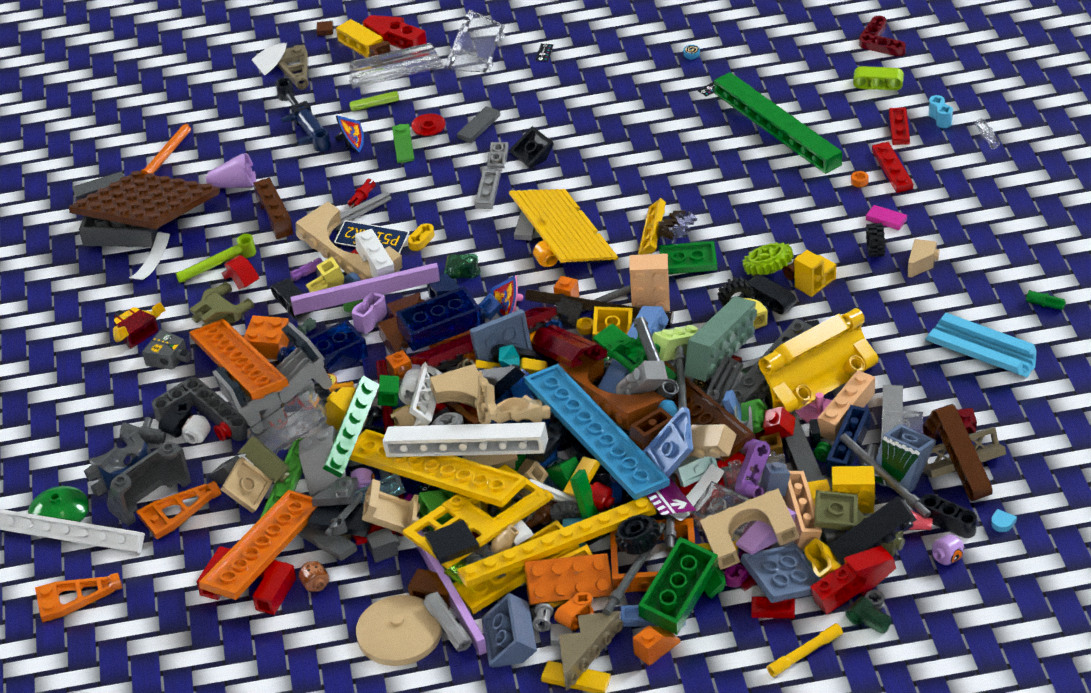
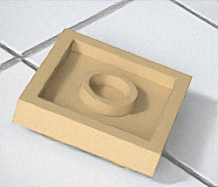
(246, 484)

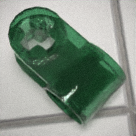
(460, 266)

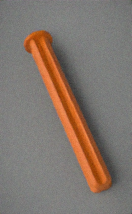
(165, 152)

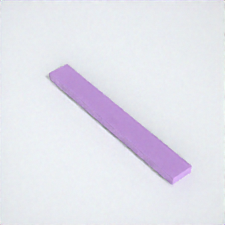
(358, 290)
(456, 601)

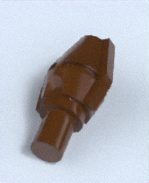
(541, 516)

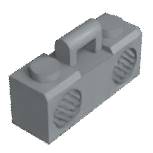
(643, 379)

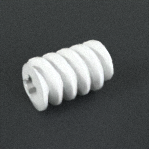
(408, 386)

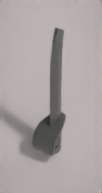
(338, 524)

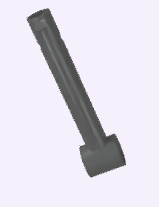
(669, 387)

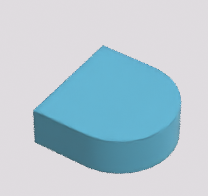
(1002, 521)

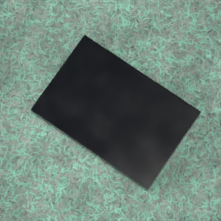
(356, 526)

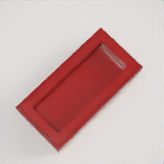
(765, 609)

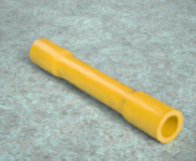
(785, 662)

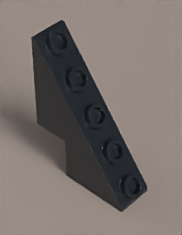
(502, 378)

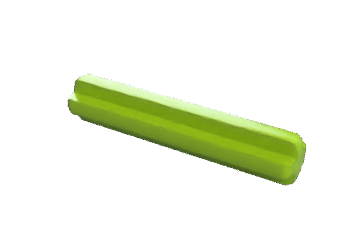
(374, 101)

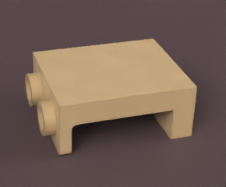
(389, 510)

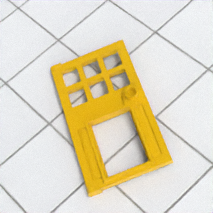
(477, 520)

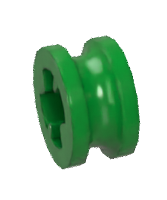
(822, 451)

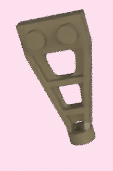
(293, 54)

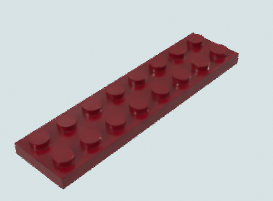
(464, 343)

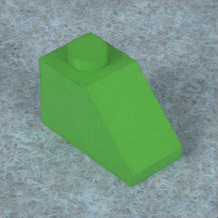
(403, 143)

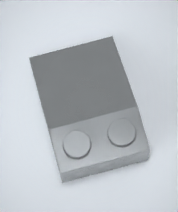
(312, 455)

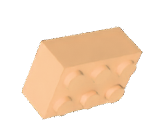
(649, 280)

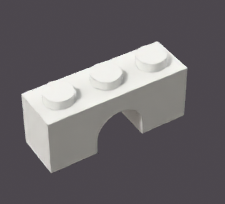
(371, 249)

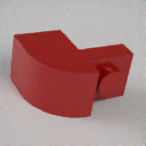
(241, 272)

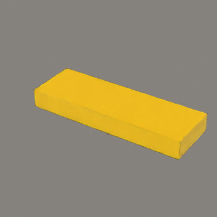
(589, 681)

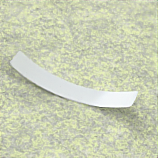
(154, 256)
(713, 474)

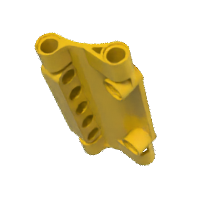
(817, 361)

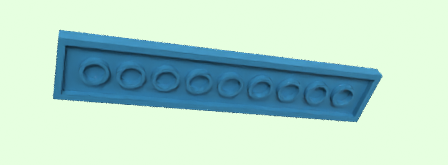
(597, 432)

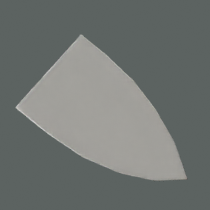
(269, 57)

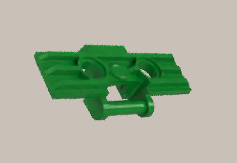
(620, 345)

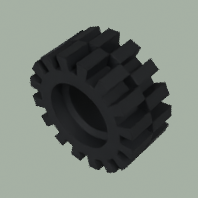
(875, 239)
(733, 287)

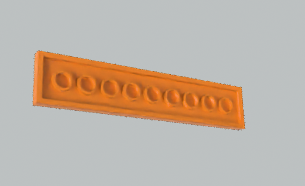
(239, 358)

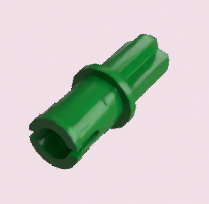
(1045, 300)

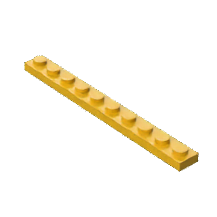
(553, 542)

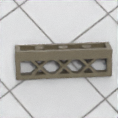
(986, 452)

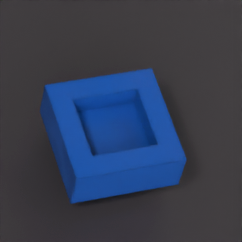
(490, 305)

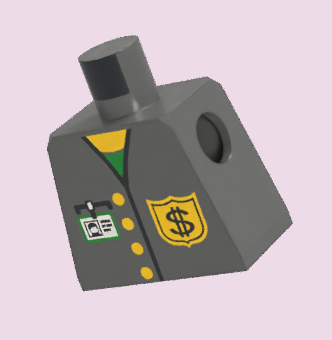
(166, 351)

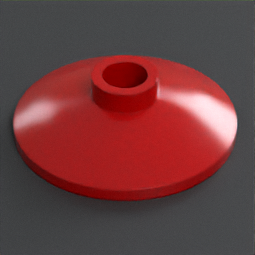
(428, 124)

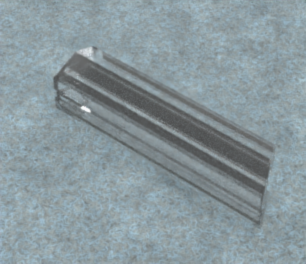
(393, 65)

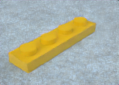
(649, 236)

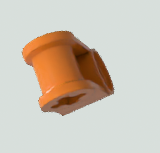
(578, 605)

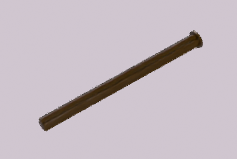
(551, 298)

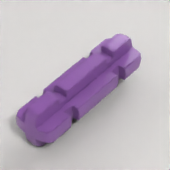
(305, 269)

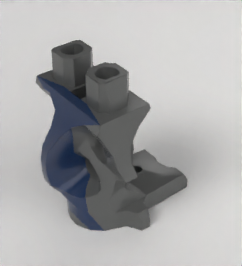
(112, 464)

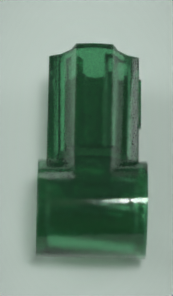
(864, 612)

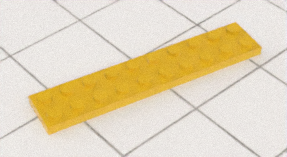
(444, 472)

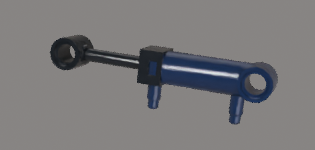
(303, 116)

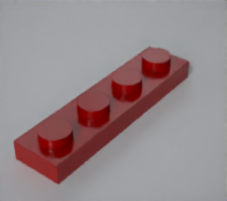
(892, 167)

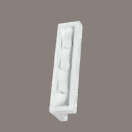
(427, 401)

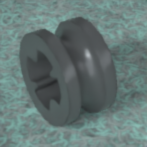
(876, 595)

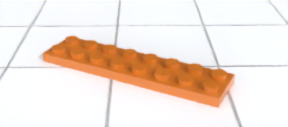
(259, 546)

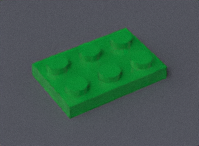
(690, 257)

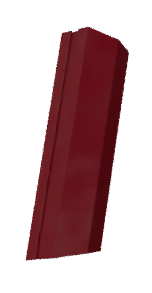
(565, 346)

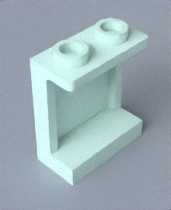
(693, 469)

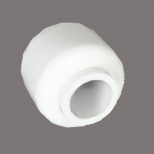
(196, 429)

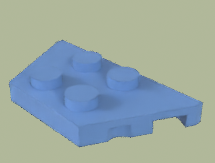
(672, 443)

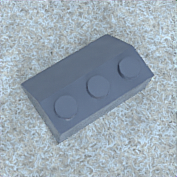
(509, 632)

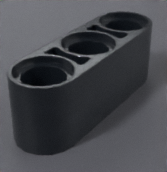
(283, 292)
(771, 294)
(950, 516)

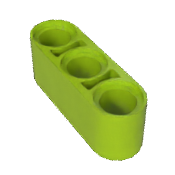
(878, 78)

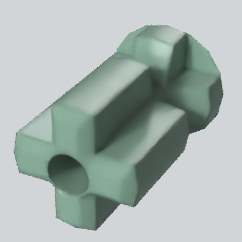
(308, 325)

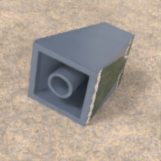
(904, 456)

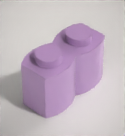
(369, 312)

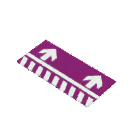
(670, 500)

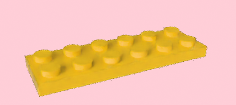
(487, 592)

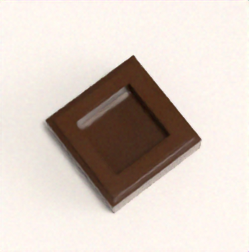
(325, 28)

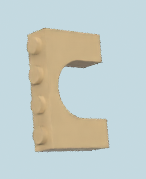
(765, 508)

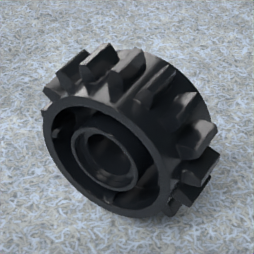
(637, 534)

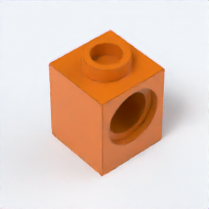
(398, 364)

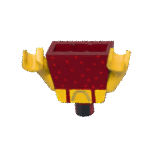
(136, 324)

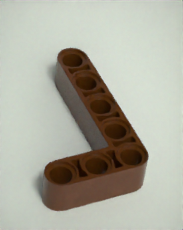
(948, 425)

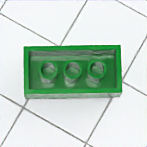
(678, 585)

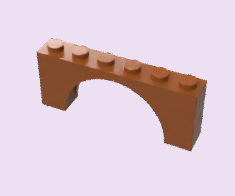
(619, 407)

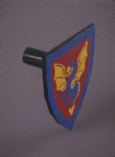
(351, 132)

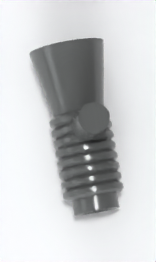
(148, 434)

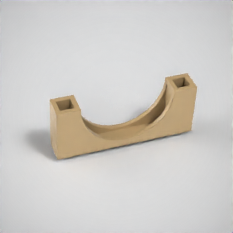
(316, 230)
(462, 387)

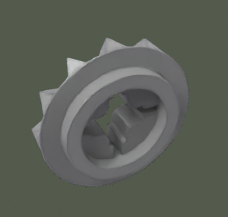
(449, 419)

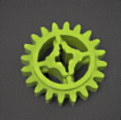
(768, 259)

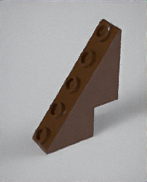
(388, 329)

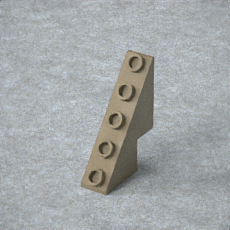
(582, 648)

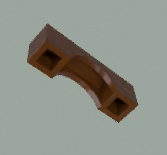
(277, 214)

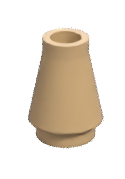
(504, 539)

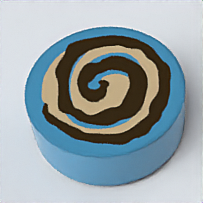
(691, 52)

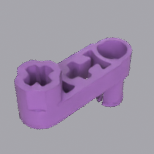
(756, 456)

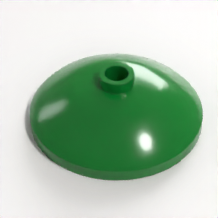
(61, 503)

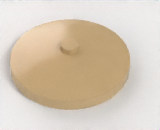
(397, 631)

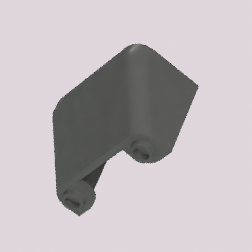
(160, 467)

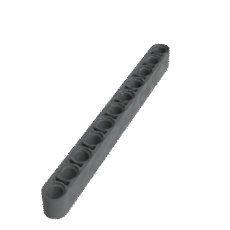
(802, 459)

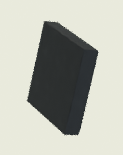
(452, 541)

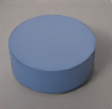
(351, 277)

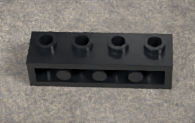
(874, 530)

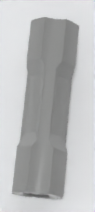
(439, 609)

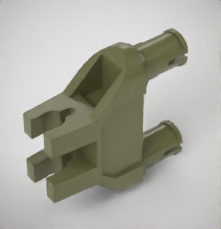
(215, 307)

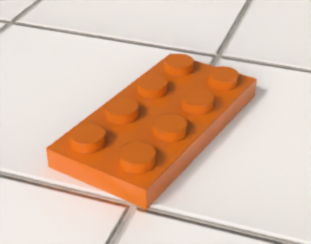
(564, 577)

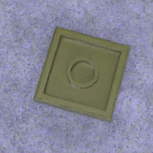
(835, 510)

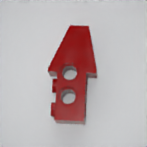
(395, 31)
(856, 576)

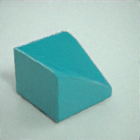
(508, 356)

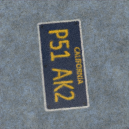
(387, 236)

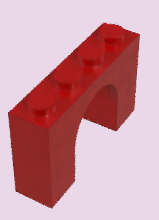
(271, 592)

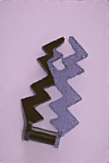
(678, 231)

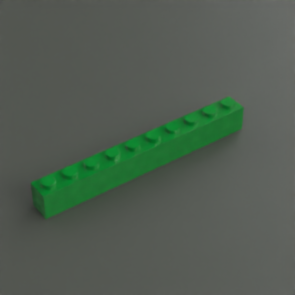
(778, 123)

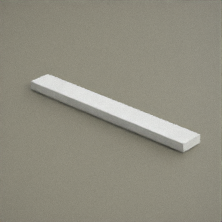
(71, 531)

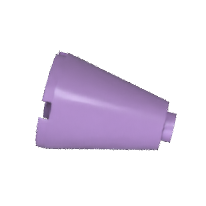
(233, 173)

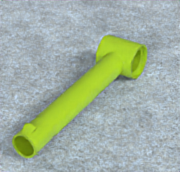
(244, 248)

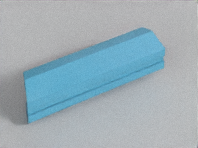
(984, 344)

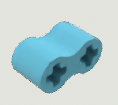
(940, 111)

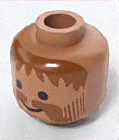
(313, 576)

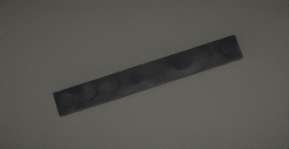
(556, 434)

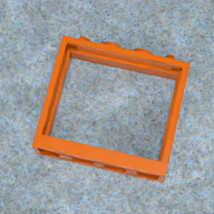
(644, 579)

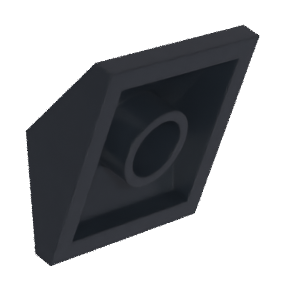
(532, 148)

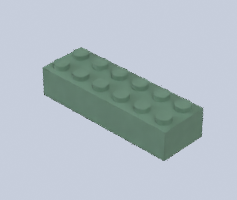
(720, 337)

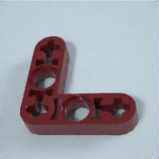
(873, 41)

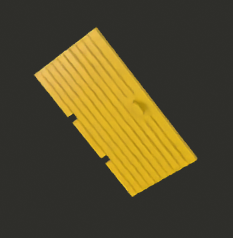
(563, 225)

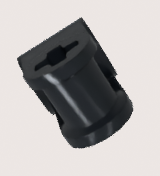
(175, 419)

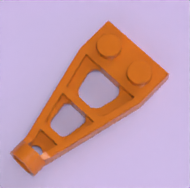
(160, 524)
(49, 600)

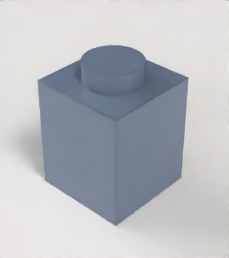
(775, 477)

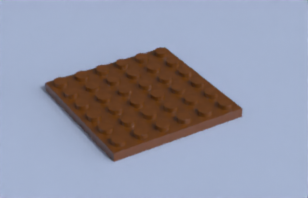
(144, 200)

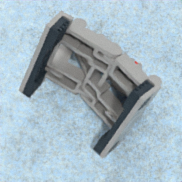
(297, 367)

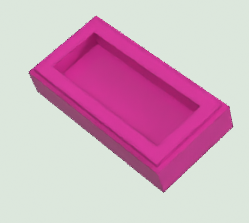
(886, 217)

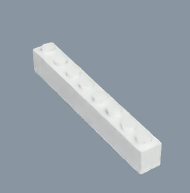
(465, 439)

